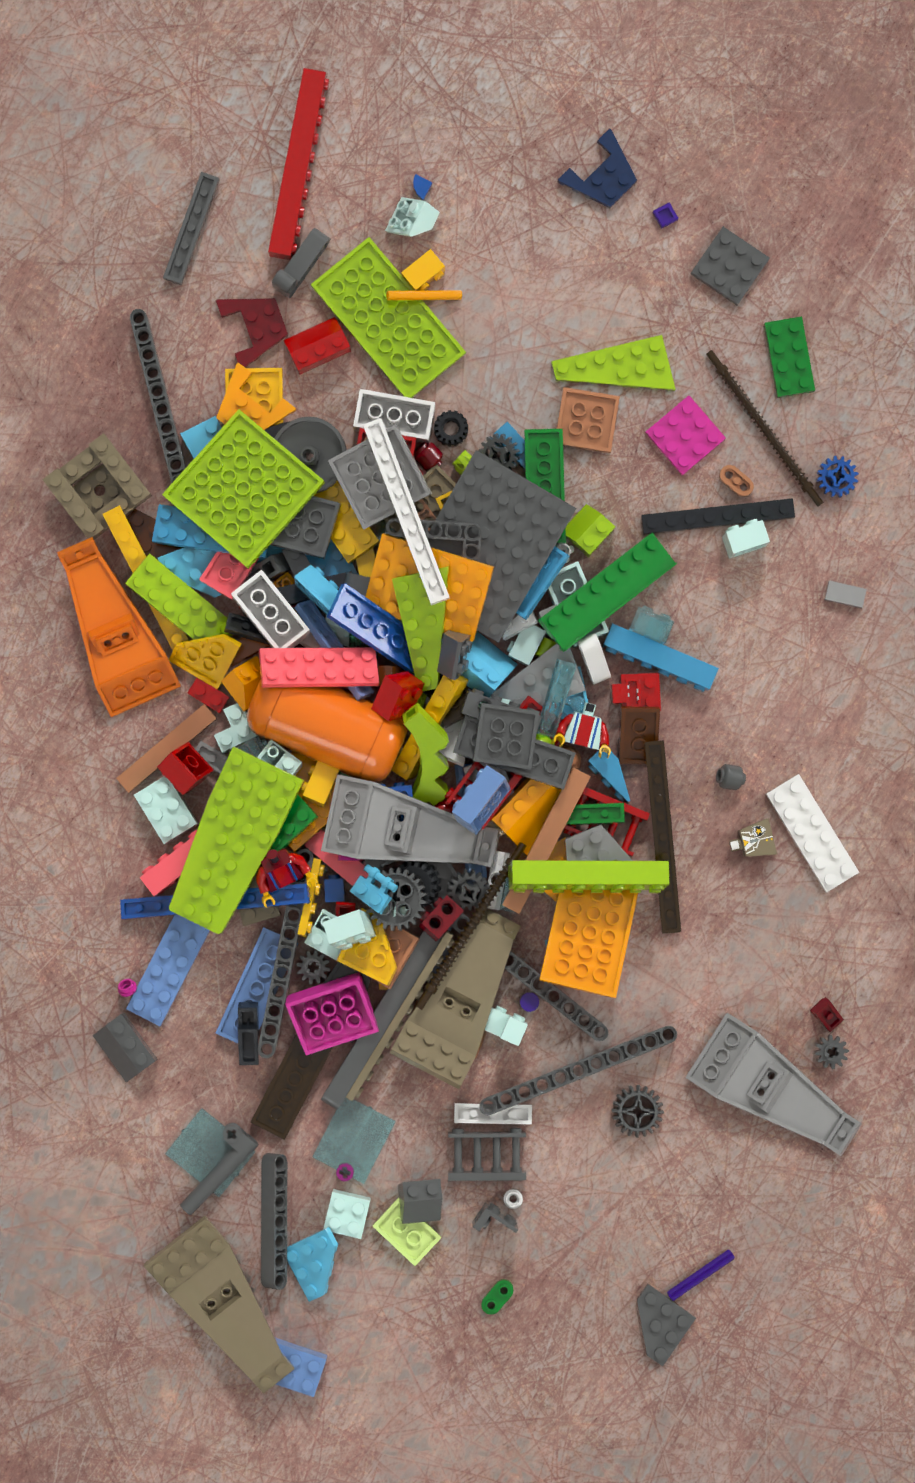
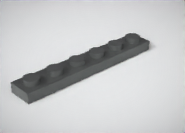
(191, 228)

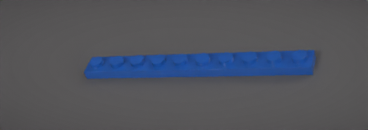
(159, 905)

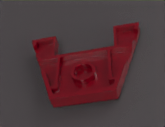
(262, 322)

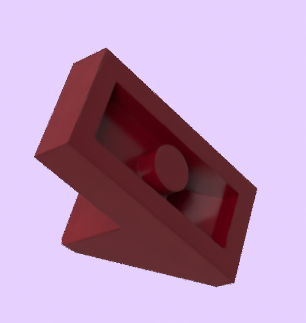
(827, 1014)

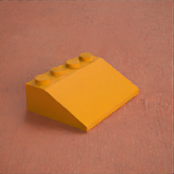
(525, 812)

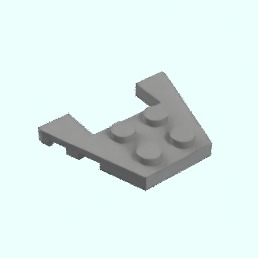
(594, 845)

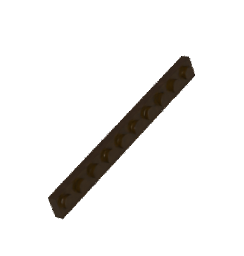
(663, 833)

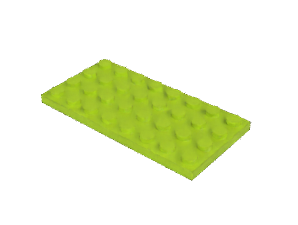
(396, 334)

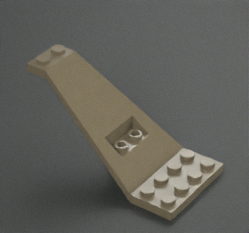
(441, 1035)
(197, 1271)

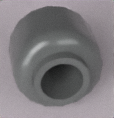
(730, 777)

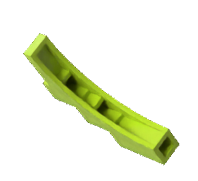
(430, 739)

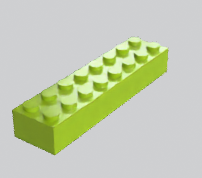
(588, 875)

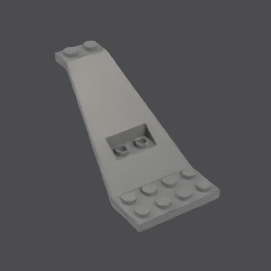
(366, 820)
(739, 1065)

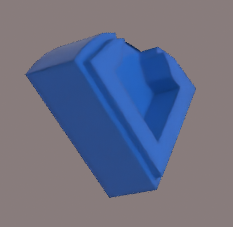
(421, 186)

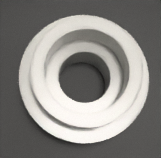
(513, 1205)

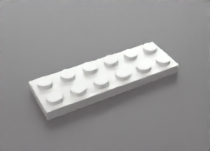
(812, 833)

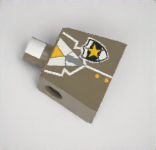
(755, 840)

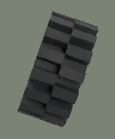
(451, 439)

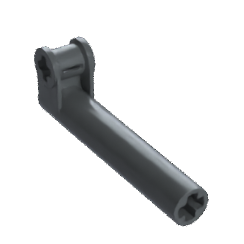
(243, 1146)

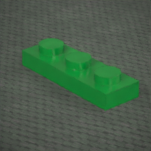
(597, 814)

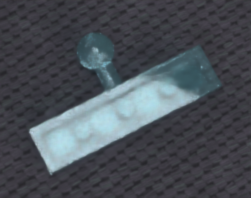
(557, 698)

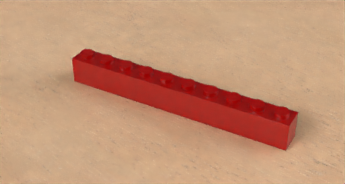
(297, 164)

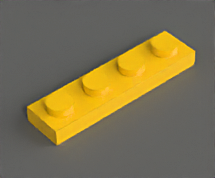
(308, 909)

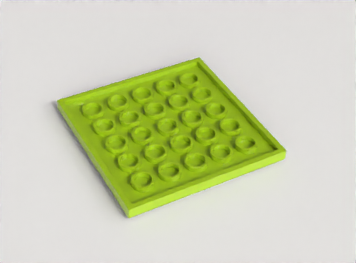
(243, 488)

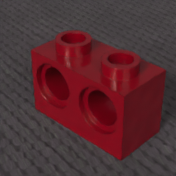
(444, 921)

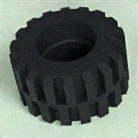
(428, 876)

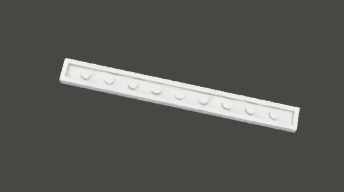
(406, 511)

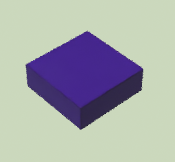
(665, 215)

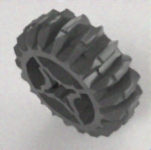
(646, 1111)

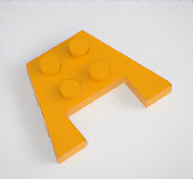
(237, 399)

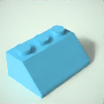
(317, 587)

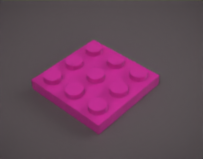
(685, 435)

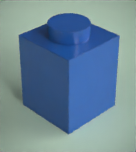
(334, 889)

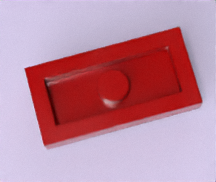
(208, 695)

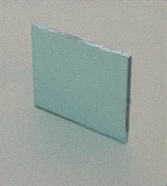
(354, 1138)
(202, 1148)

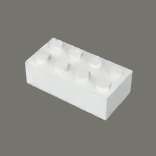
(411, 415)
(270, 612)

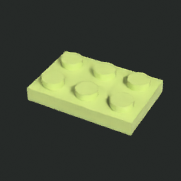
(410, 1239)

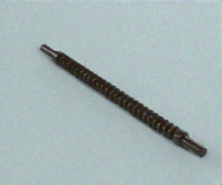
(722, 370)
(431, 988)

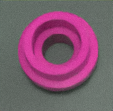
(127, 987)

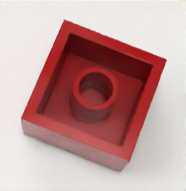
(397, 695)
(185, 768)

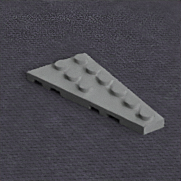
(536, 677)

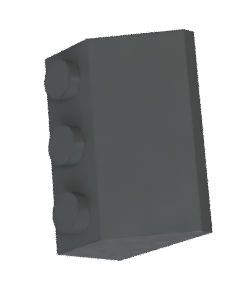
(125, 1047)

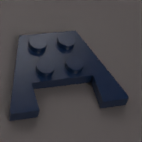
(609, 180)

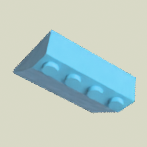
(487, 666)

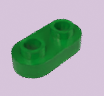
(494, 1295)

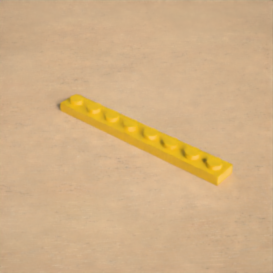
(134, 556)

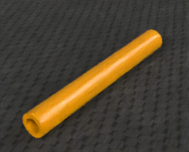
(425, 295)

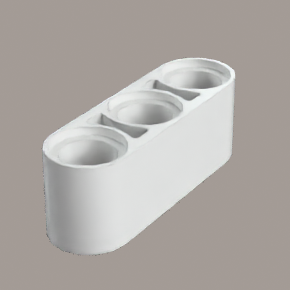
(594, 658)

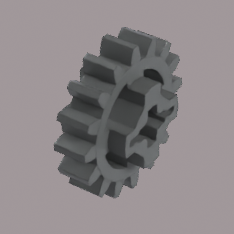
(495, 447)
(475, 885)

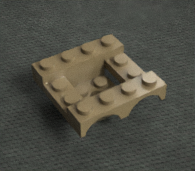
(81, 502)

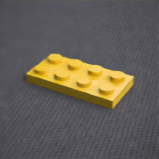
(348, 532)

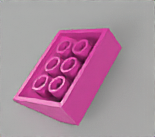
(332, 1013)

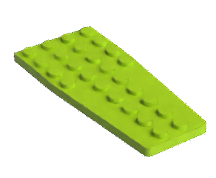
(233, 838)

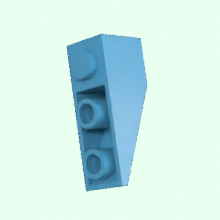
(611, 773)

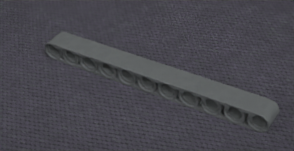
(157, 401)
(288, 963)
(547, 988)
(384, 1015)
(585, 1063)

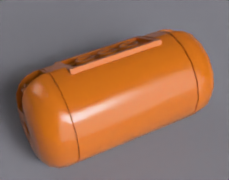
(328, 728)

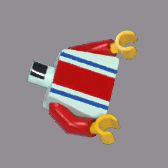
(584, 730)

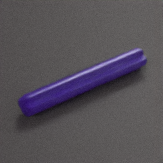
(700, 1275)

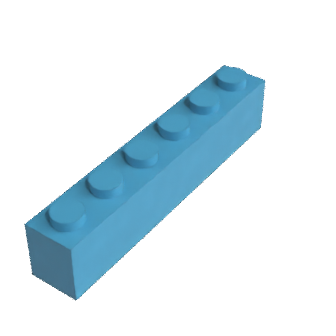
(660, 657)

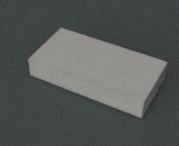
(845, 594)

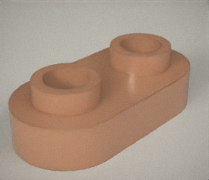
(737, 479)

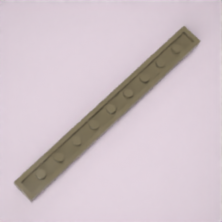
(405, 1009)

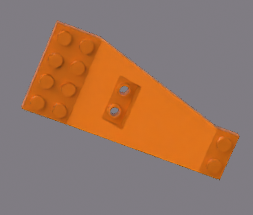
(130, 666)

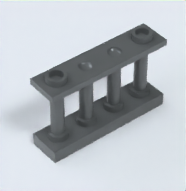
(496, 1172)

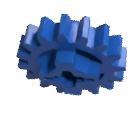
(844, 477)

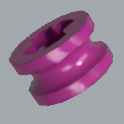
(340, 1175)

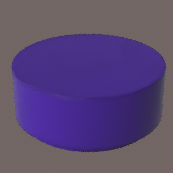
(529, 1001)

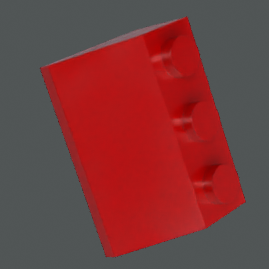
(317, 345)

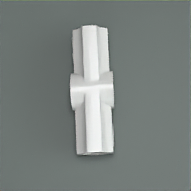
(499, 861)

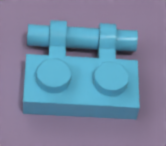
(371, 894)

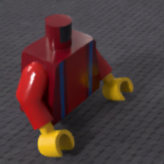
(279, 870)

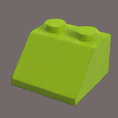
(588, 530)

